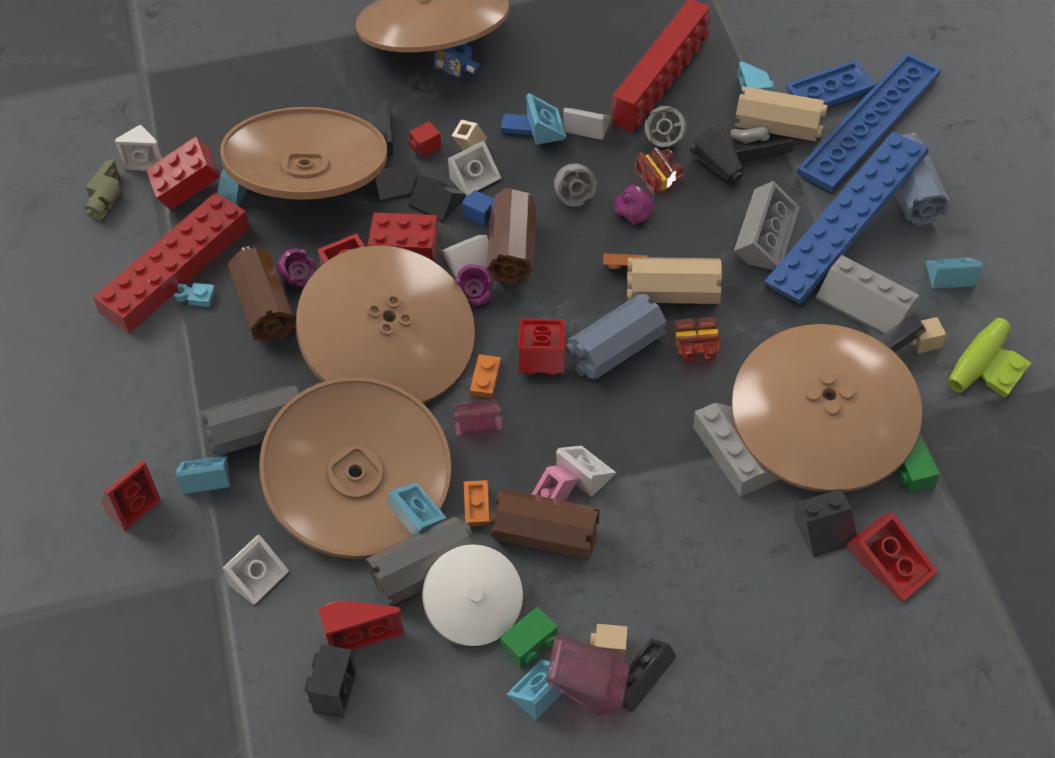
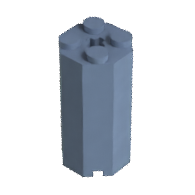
(922, 193)
(616, 336)

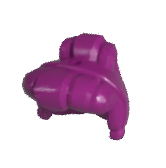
(634, 204)
(294, 261)
(478, 279)

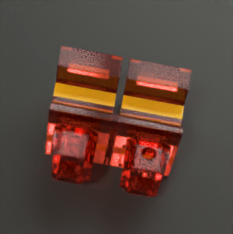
(657, 170)
(697, 338)

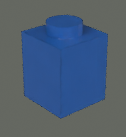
(477, 208)

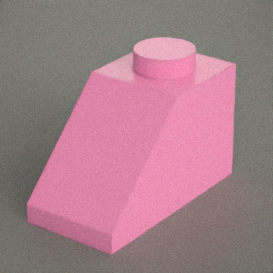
(556, 483)

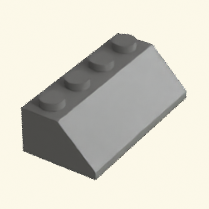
(767, 227)
(866, 296)
(719, 434)

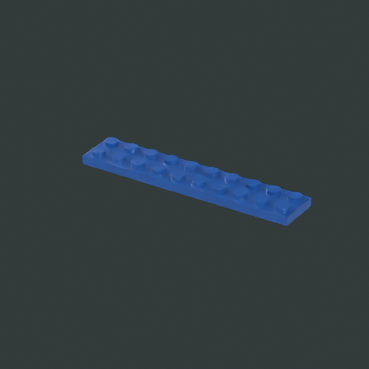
(868, 122)
(846, 217)

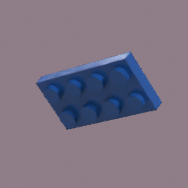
(834, 84)

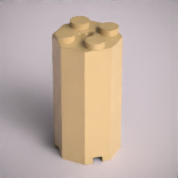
(781, 113)
(675, 279)

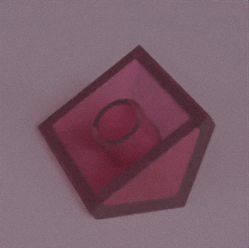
(477, 416)

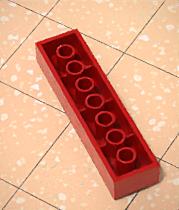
(660, 66)
(171, 262)

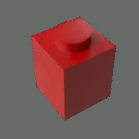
(425, 139)

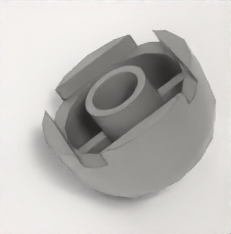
(665, 127)
(574, 184)

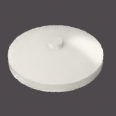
(472, 595)

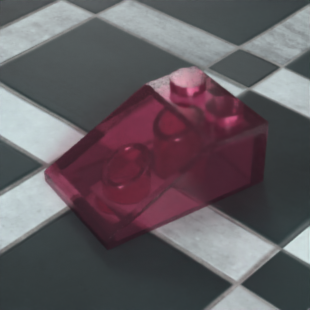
(588, 674)

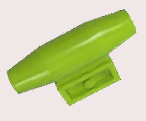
(985, 358)

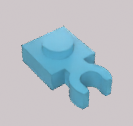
(197, 295)

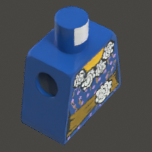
(455, 60)

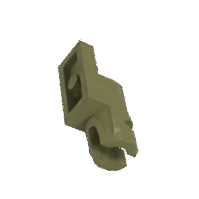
(103, 191)

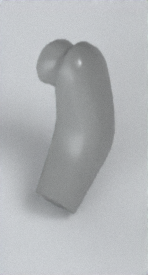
(750, 135)

